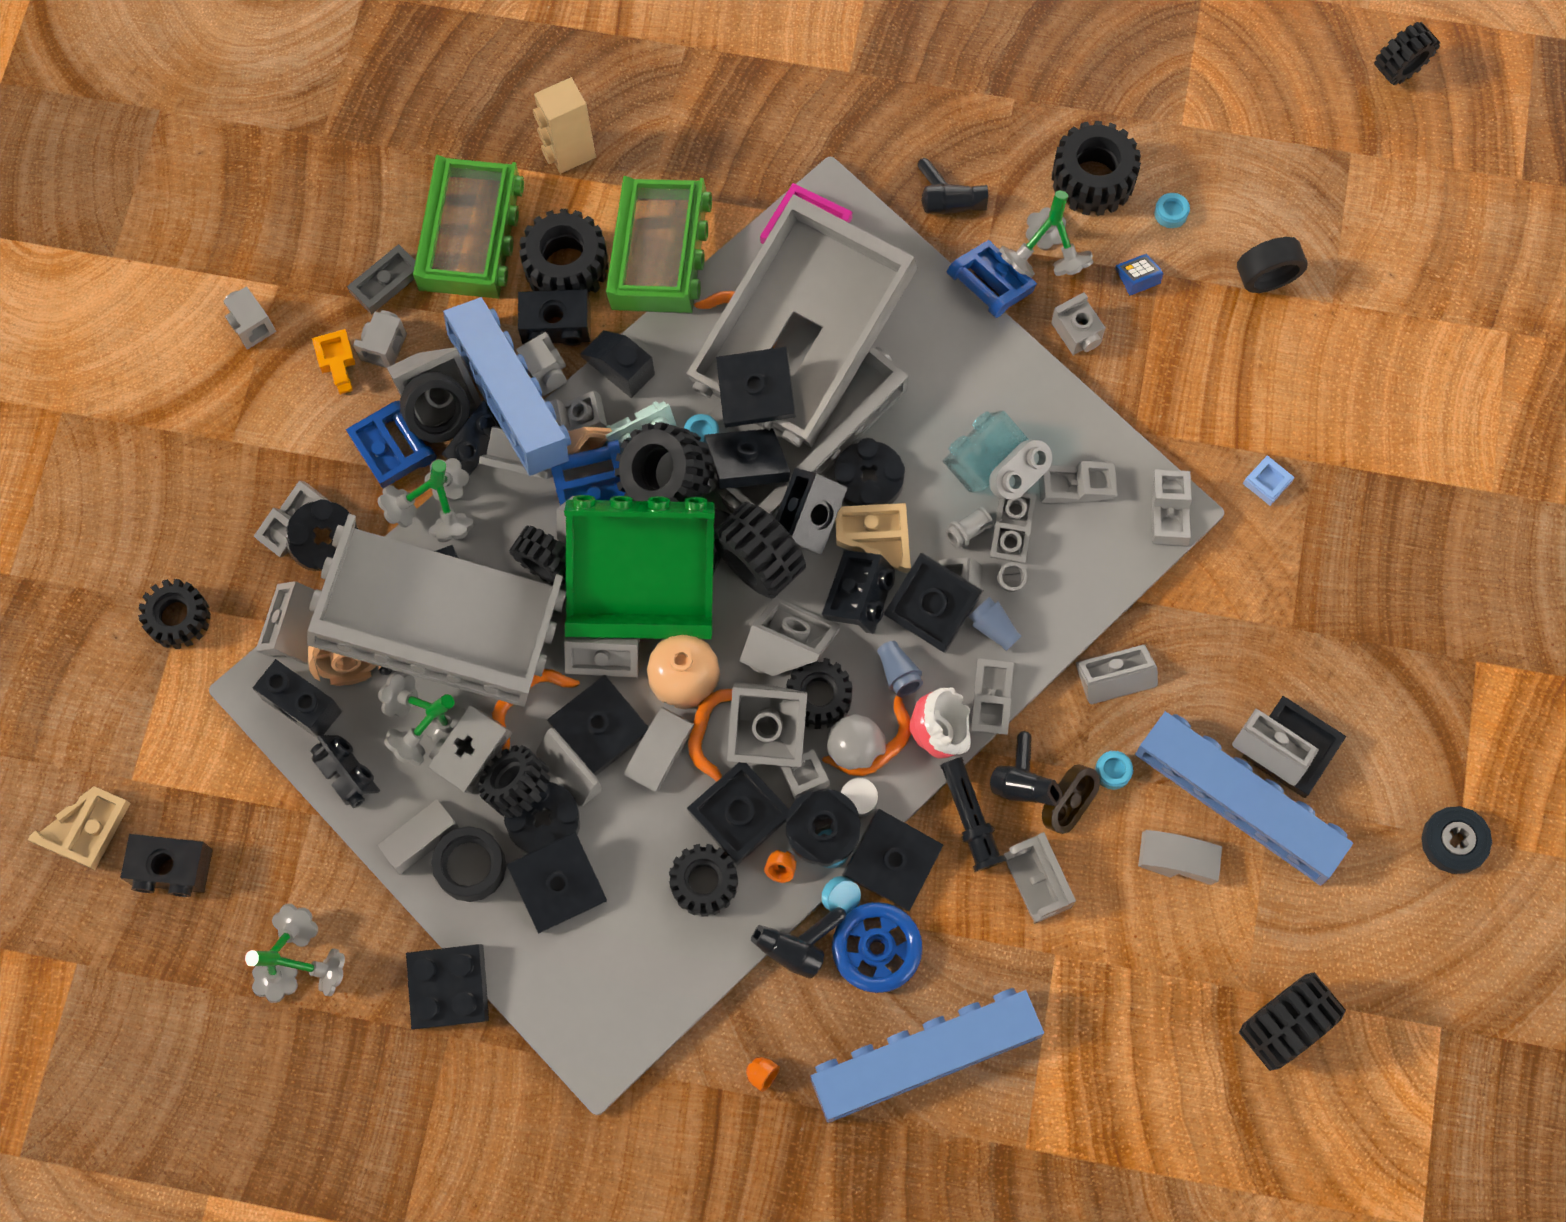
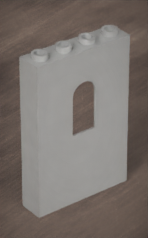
(830, 277)

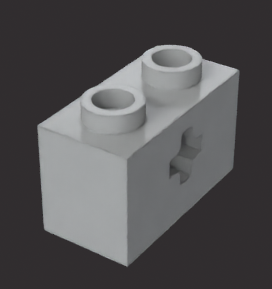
(487, 741)

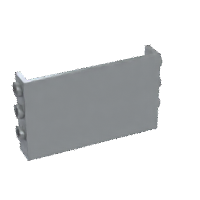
(866, 399)
(433, 615)

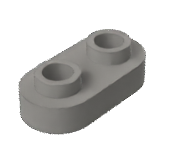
(1022, 467)

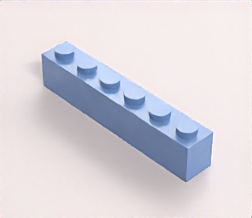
(507, 386)
(1244, 798)
(927, 1055)

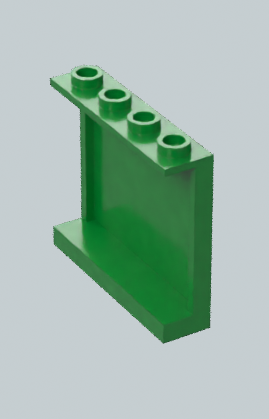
(639, 567)

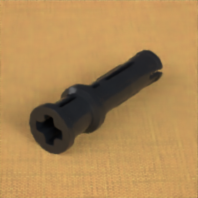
(977, 832)

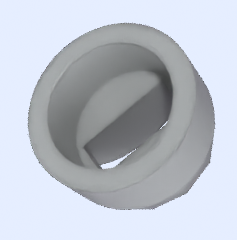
(1012, 568)

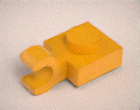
(334, 355)

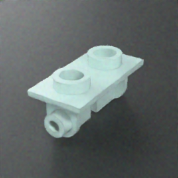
(654, 413)

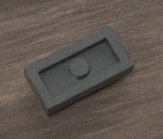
(383, 279)

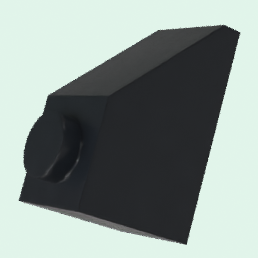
(620, 361)

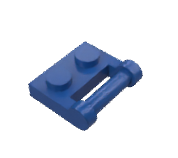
(996, 272)
(381, 450)
(599, 485)

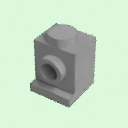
(247, 317)
(1074, 335)
(381, 339)
(544, 363)

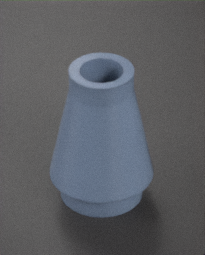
(995, 623)
(900, 671)

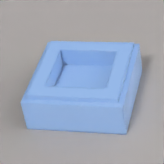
(1268, 480)

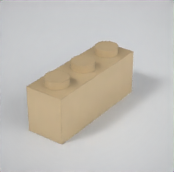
(564, 126)

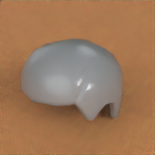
(855, 742)

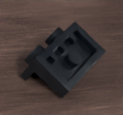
(859, 590)

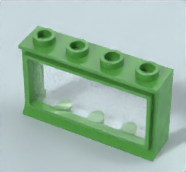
(468, 227)
(658, 245)

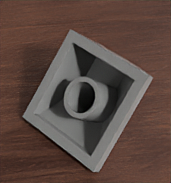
(436, 404)
(786, 638)
(766, 725)

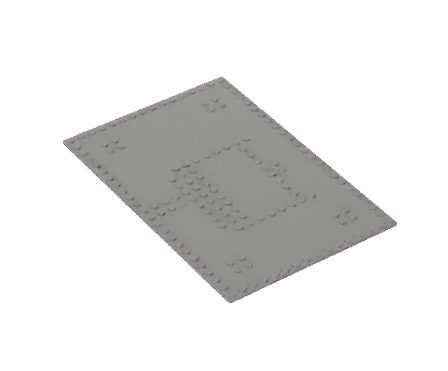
(639, 970)

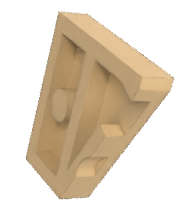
(877, 531)
(84, 828)

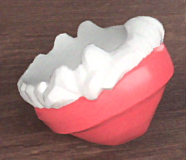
(941, 723)

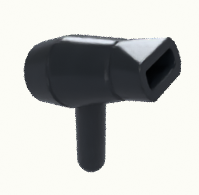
(948, 198)
(1020, 784)
(798, 953)

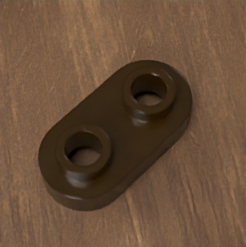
(1078, 789)

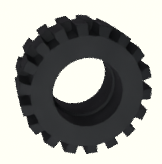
(1100, 145)
(558, 233)
(643, 454)
(759, 550)
(1292, 1021)

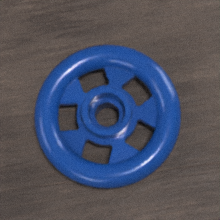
(883, 978)

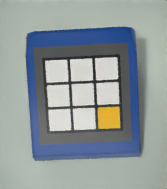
(1139, 274)

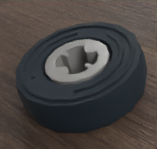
(1476, 840)

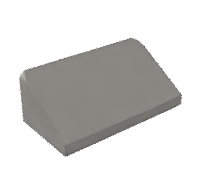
(1117, 674)
(1275, 747)
(568, 768)
(417, 837)

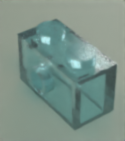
(983, 449)

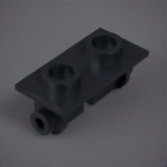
(472, 438)
(334, 756)

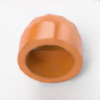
(777, 873)
(762, 1073)

